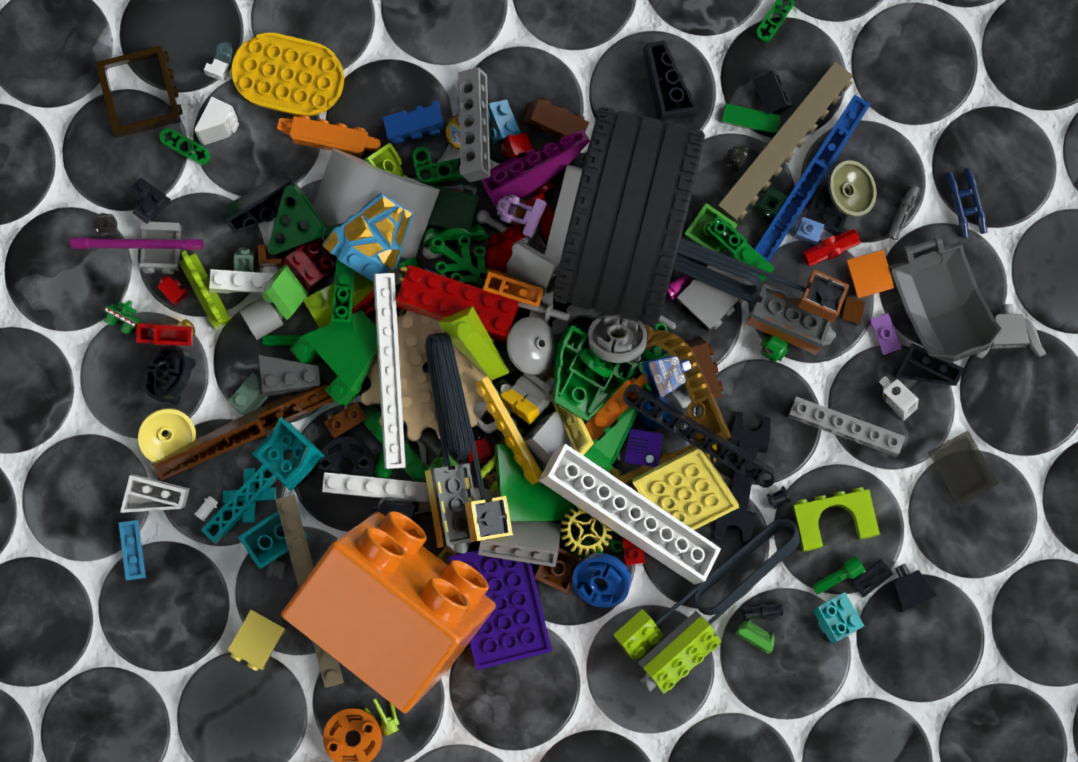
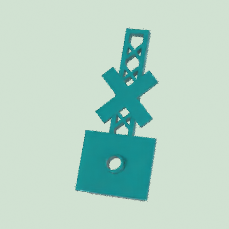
(272, 455)

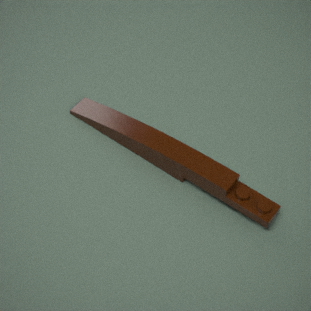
(241, 430)

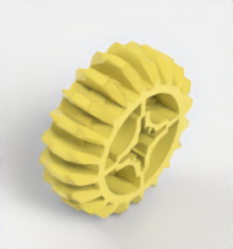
(578, 524)

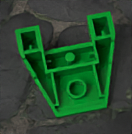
(346, 349)
(578, 386)

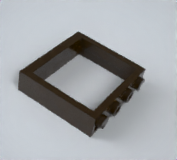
(174, 117)

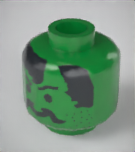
(774, 348)

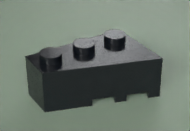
(922, 367)

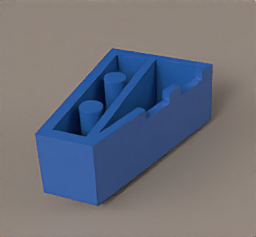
(414, 123)

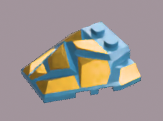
(372, 237)

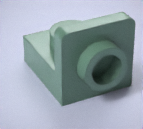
(244, 260)

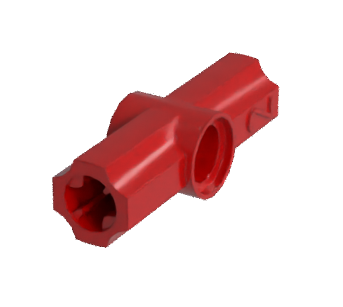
(831, 247)

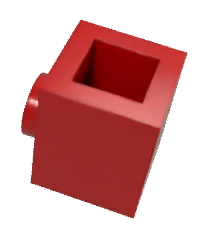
(484, 451)

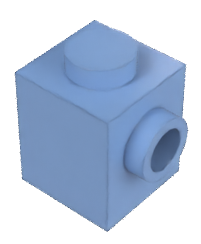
(808, 231)

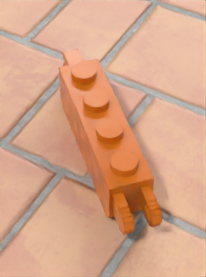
(328, 136)
(612, 409)

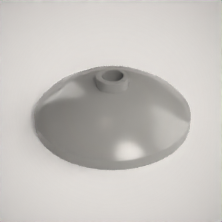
(525, 349)

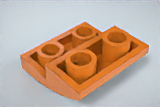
(870, 274)

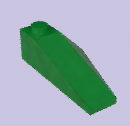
(606, 449)

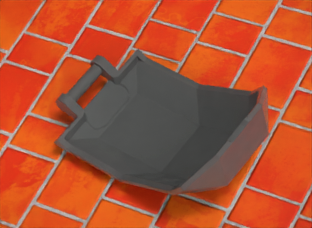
(944, 301)

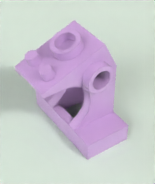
(507, 207)

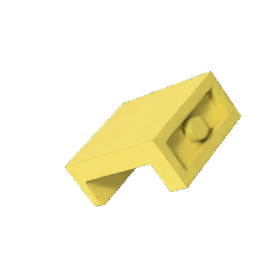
(256, 640)

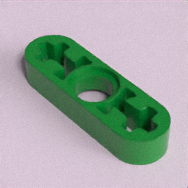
(763, 26)
(170, 144)

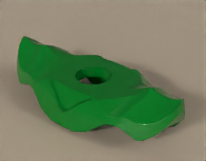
(477, 233)

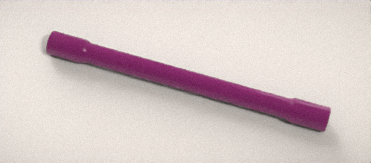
(86, 243)

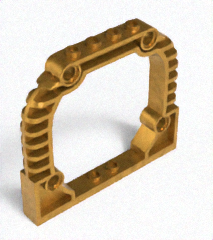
(698, 392)

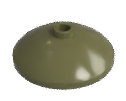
(852, 188)

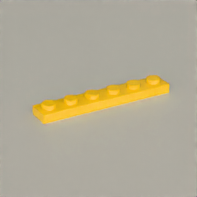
(506, 425)

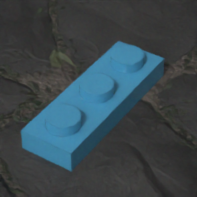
(132, 550)

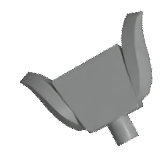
(1015, 333)

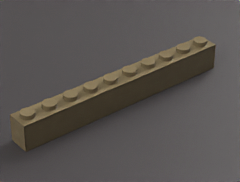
(784, 142)

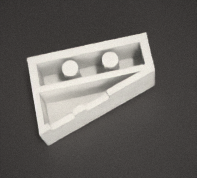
(152, 494)

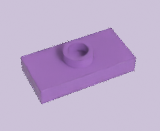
(885, 334)

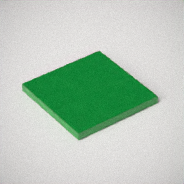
(525, 500)

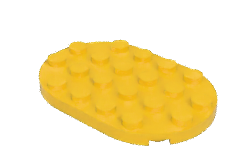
(288, 74)

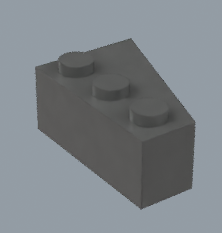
(287, 376)

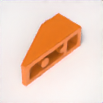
(512, 287)

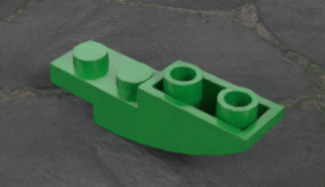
(736, 245)
(343, 294)

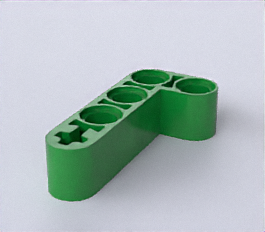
(433, 169)

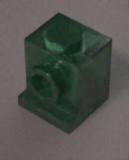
(775, 197)

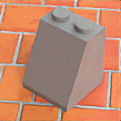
(545, 437)

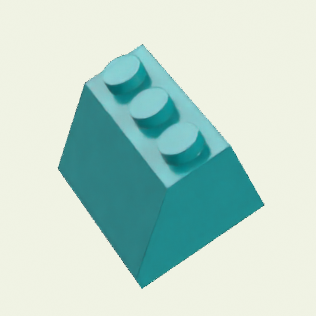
(266, 540)

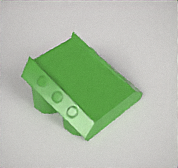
(284, 292)
(756, 636)

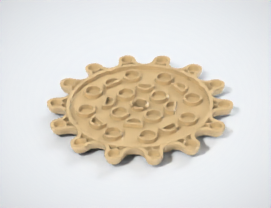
(416, 388)

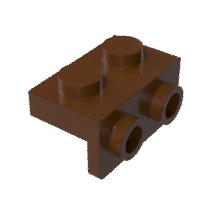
(345, 420)

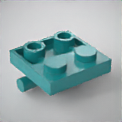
(838, 618)

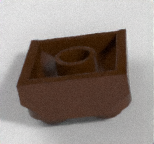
(559, 576)

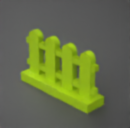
(200, 283)

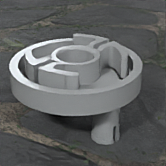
(617, 349)

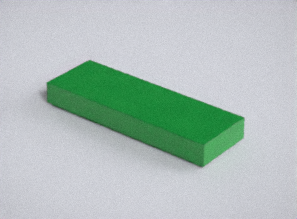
(751, 119)

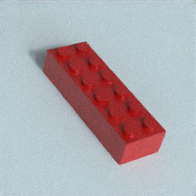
(442, 297)

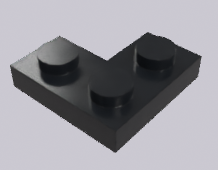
(151, 200)
(821, 212)

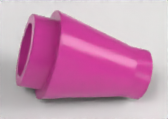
(677, 286)

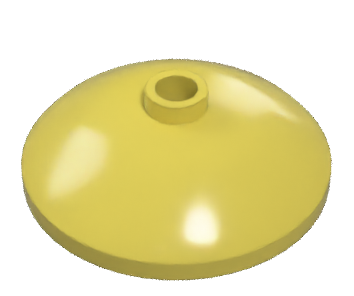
(157, 446)

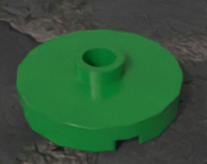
(595, 363)

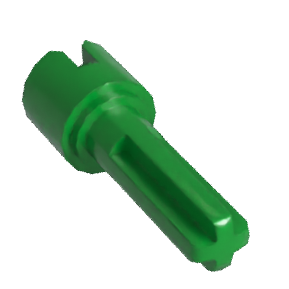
(850, 568)

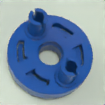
(607, 568)

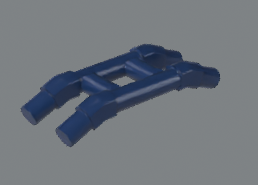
(957, 195)

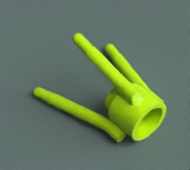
(387, 725)

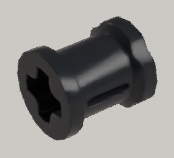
(778, 498)

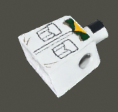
(902, 404)

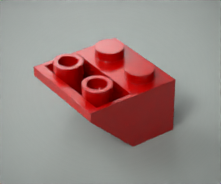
(500, 248)

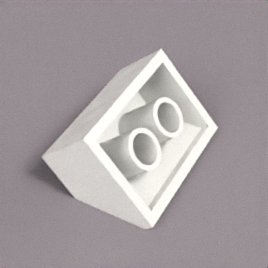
(216, 122)

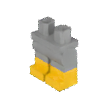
(529, 396)

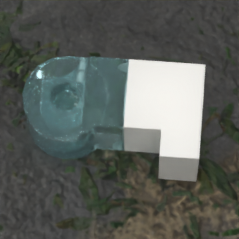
(221, 62)

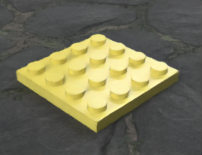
(688, 489)

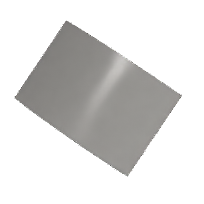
(353, 183)

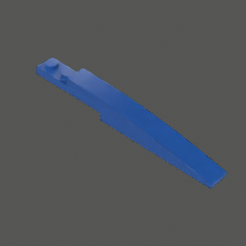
(812, 177)

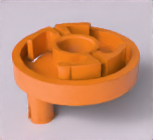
(369, 731)

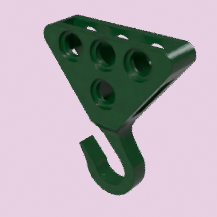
(292, 232)

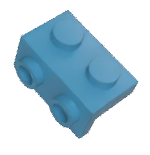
(501, 121)

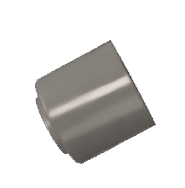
(261, 318)

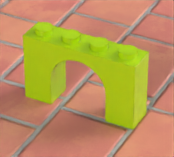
(857, 504)

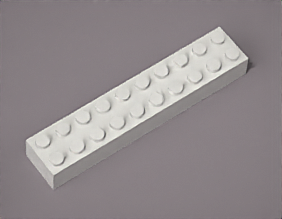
(629, 514)

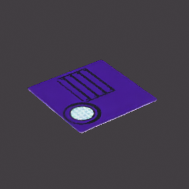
(643, 448)

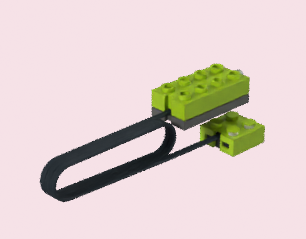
(695, 636)

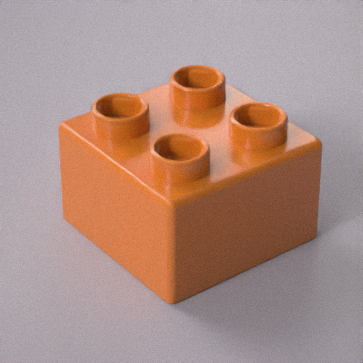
(390, 607)

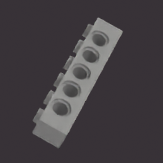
(473, 124)
(846, 426)

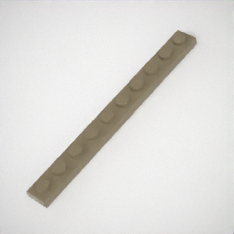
(302, 567)

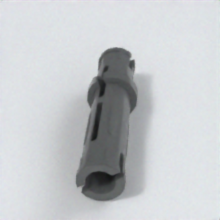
(906, 205)

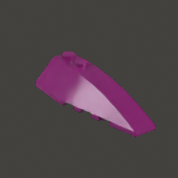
(527, 173)

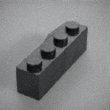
(257, 205)

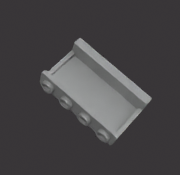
(709, 303)
(529, 543)

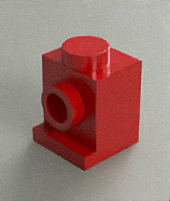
(172, 289)

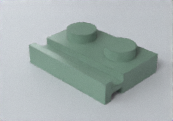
(249, 395)

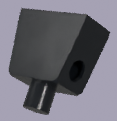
(911, 588)

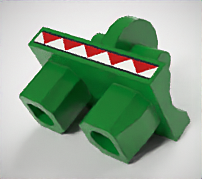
(115, 312)

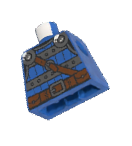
(665, 374)

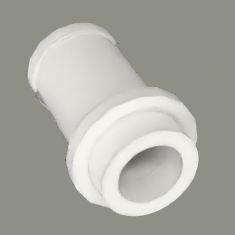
(206, 508)

